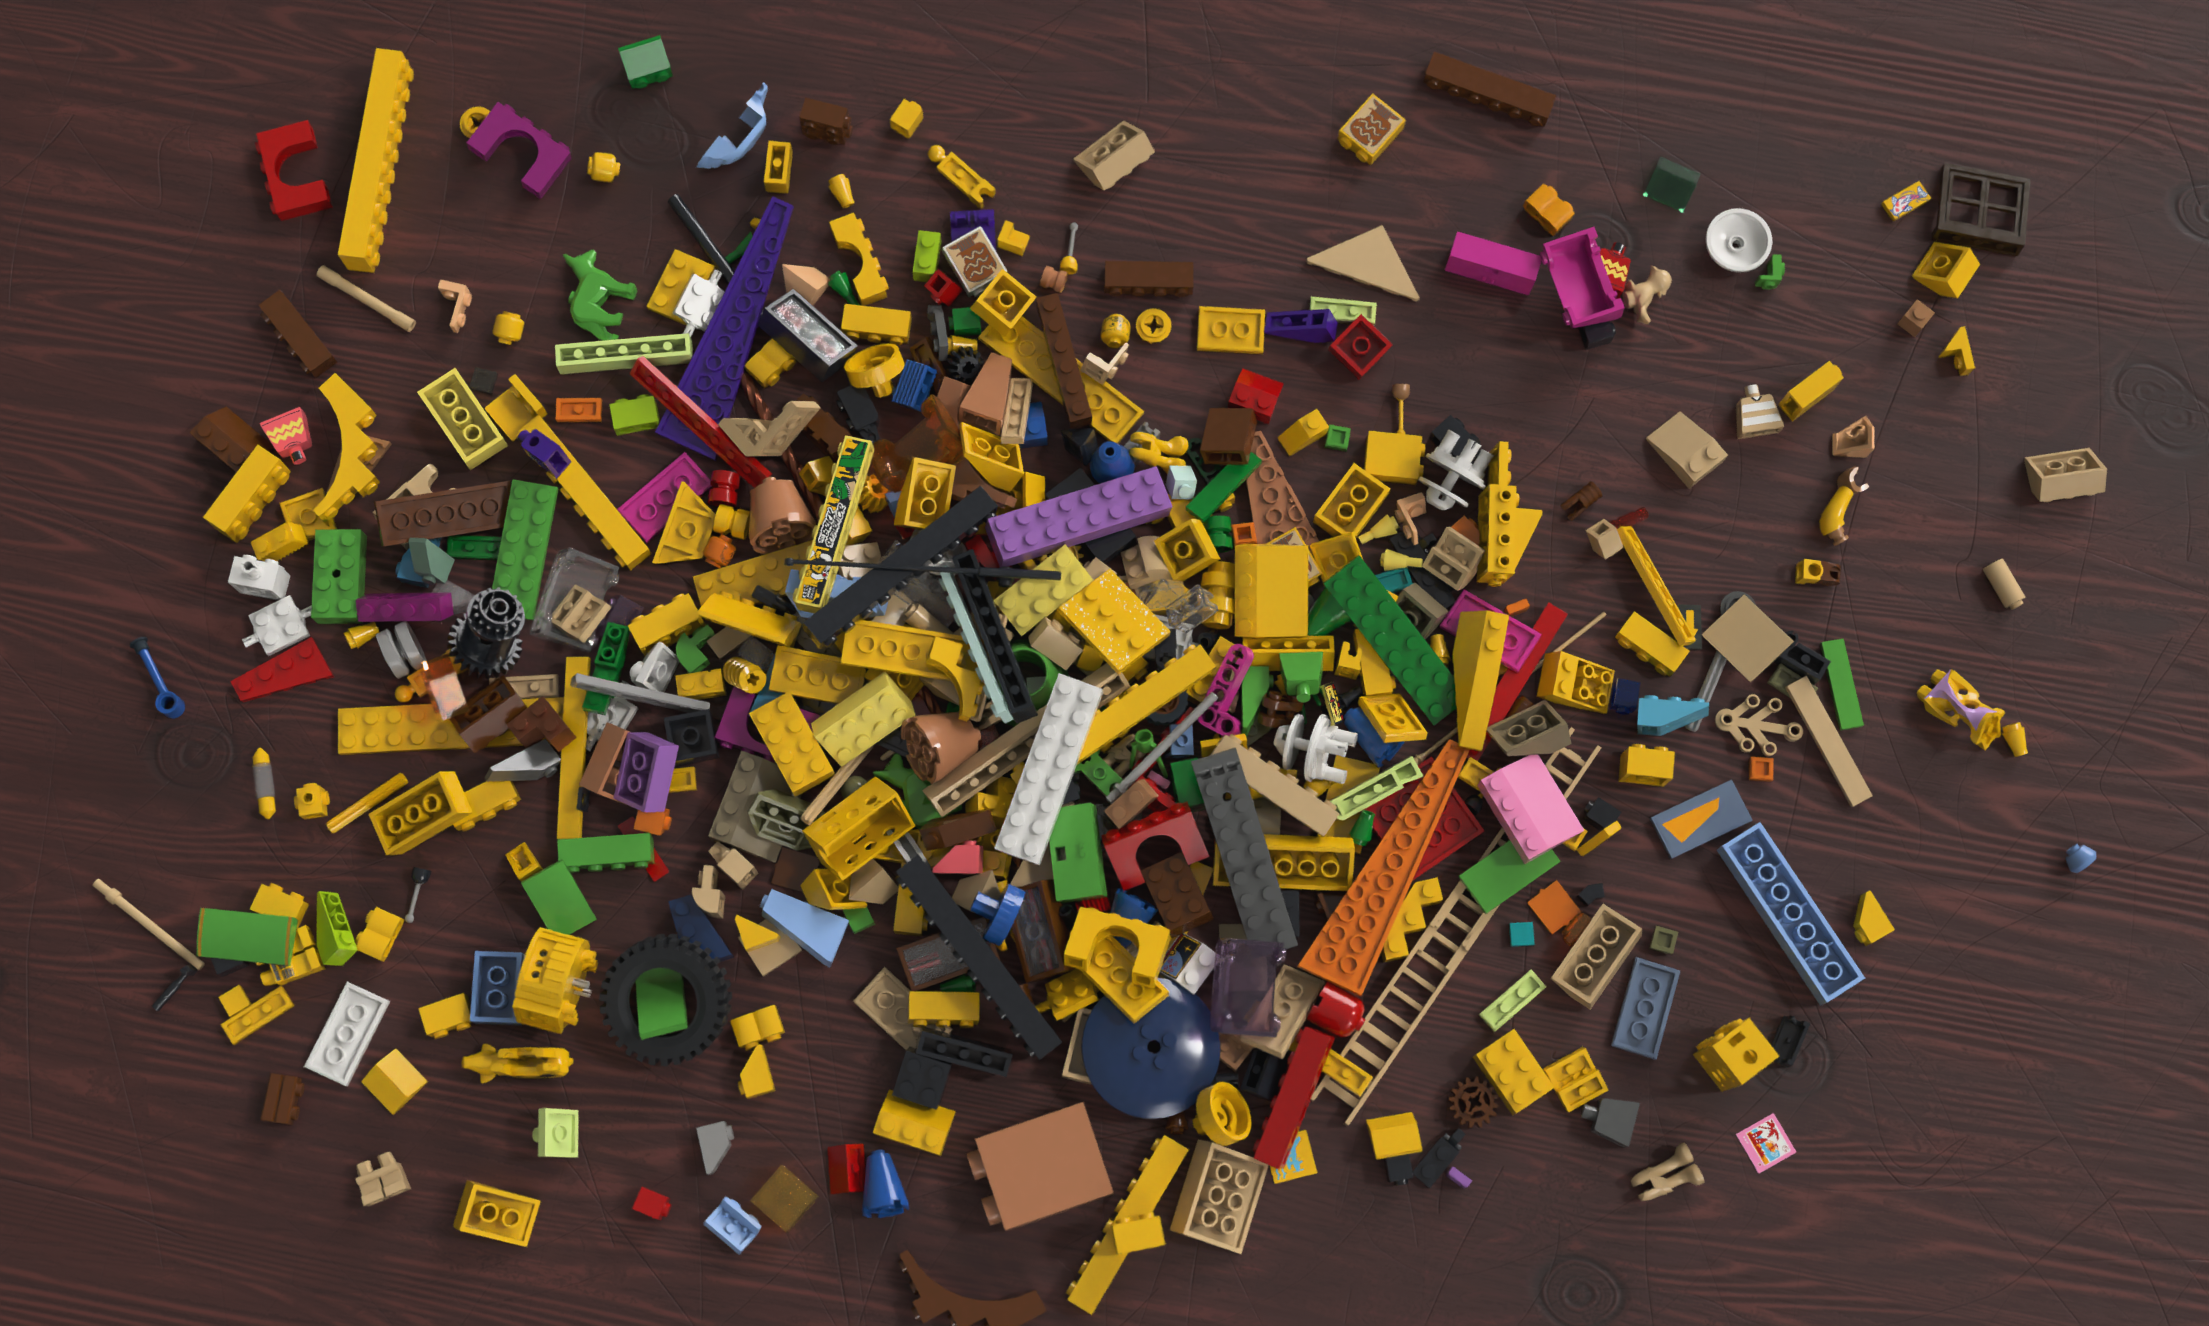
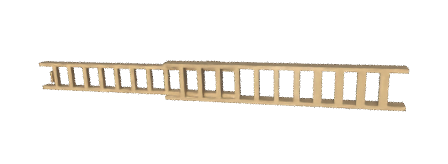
(1431, 932)

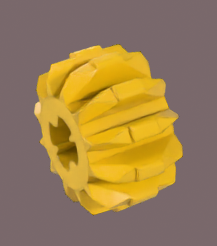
(873, 495)

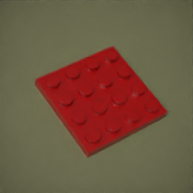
(1454, 829)

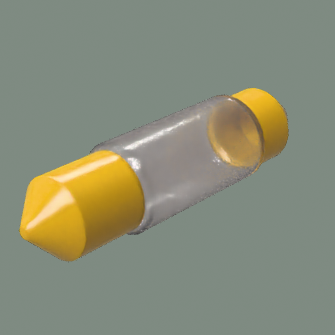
(264, 783)

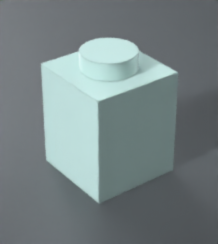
(1181, 482)

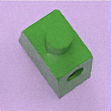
(1301, 673)

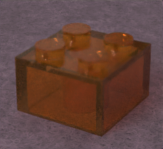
(443, 687)

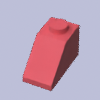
(962, 860)

